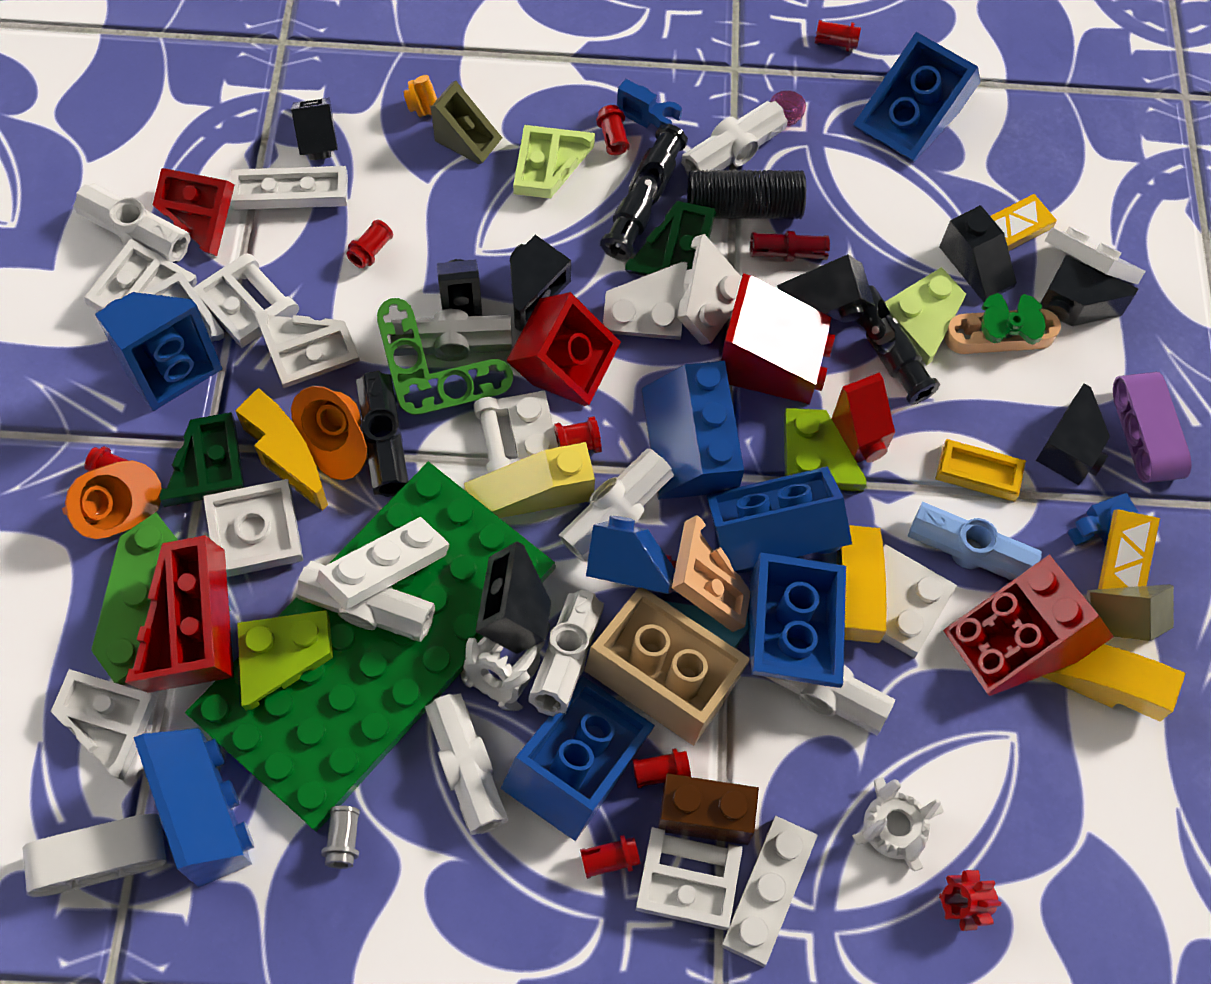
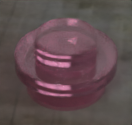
(792, 104)

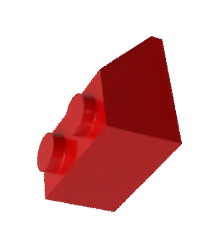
(564, 349)

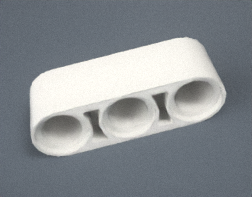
(93, 855)

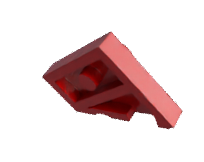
(195, 205)

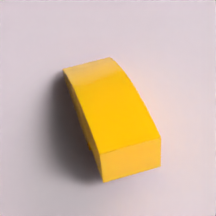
(281, 446)
(864, 585)
(1123, 678)

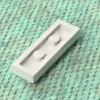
(289, 187)
(382, 563)
(769, 891)

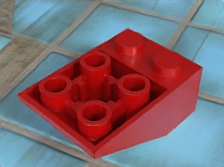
(1028, 629)

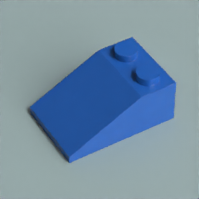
(918, 97)
(797, 620)
(577, 758)

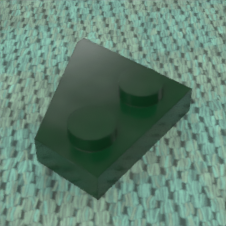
(673, 239)
(206, 462)

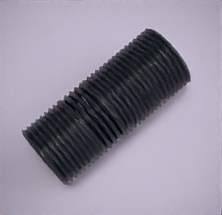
(740, 193)

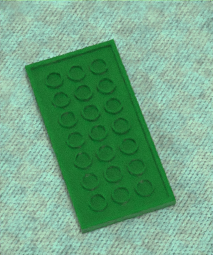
(349, 713)

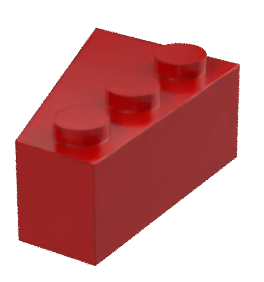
(187, 619)

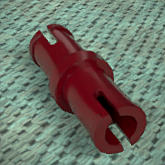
(789, 246)

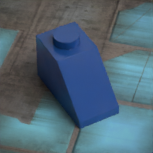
(628, 556)

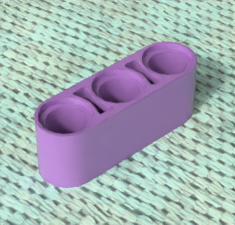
(1151, 427)

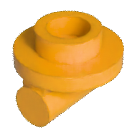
(420, 95)

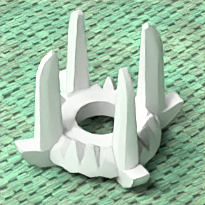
(514, 679)
(875, 830)

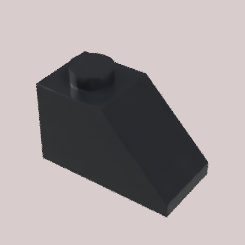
(314, 128)
(979, 252)
(536, 273)
(460, 286)
(834, 289)
(1086, 294)
(1077, 439)
(513, 601)

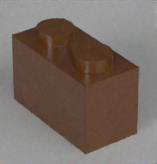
(708, 809)

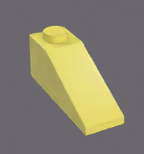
(537, 482)

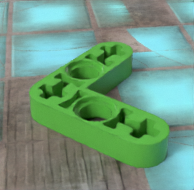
(419, 373)

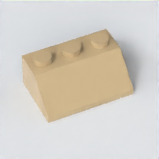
(666, 664)

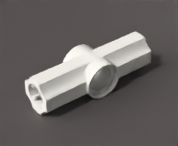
(736, 139)
(131, 221)
(618, 497)
(386, 609)
(566, 653)
(852, 701)
(466, 764)

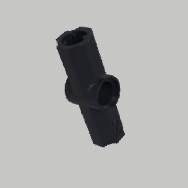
(384, 453)

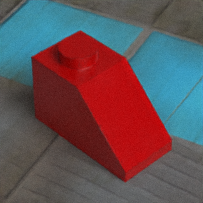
(865, 418)

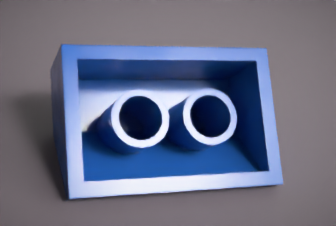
(159, 344)
(694, 429)
(781, 518)
(195, 804)

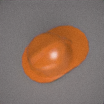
(331, 430)
(112, 499)

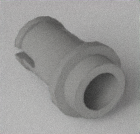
(342, 838)

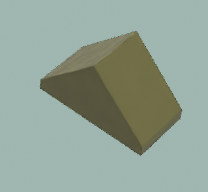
(462, 125)
(1135, 611)

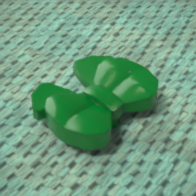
(999, 323)

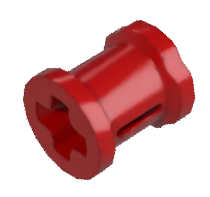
(579, 433)

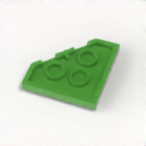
(126, 596)

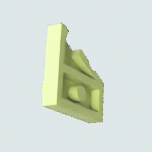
(549, 159)
(927, 310)

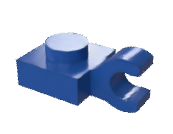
(641, 106)
(1099, 520)

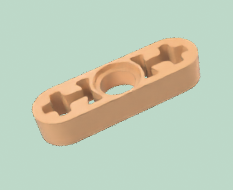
(978, 344)

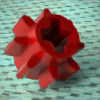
(969, 900)

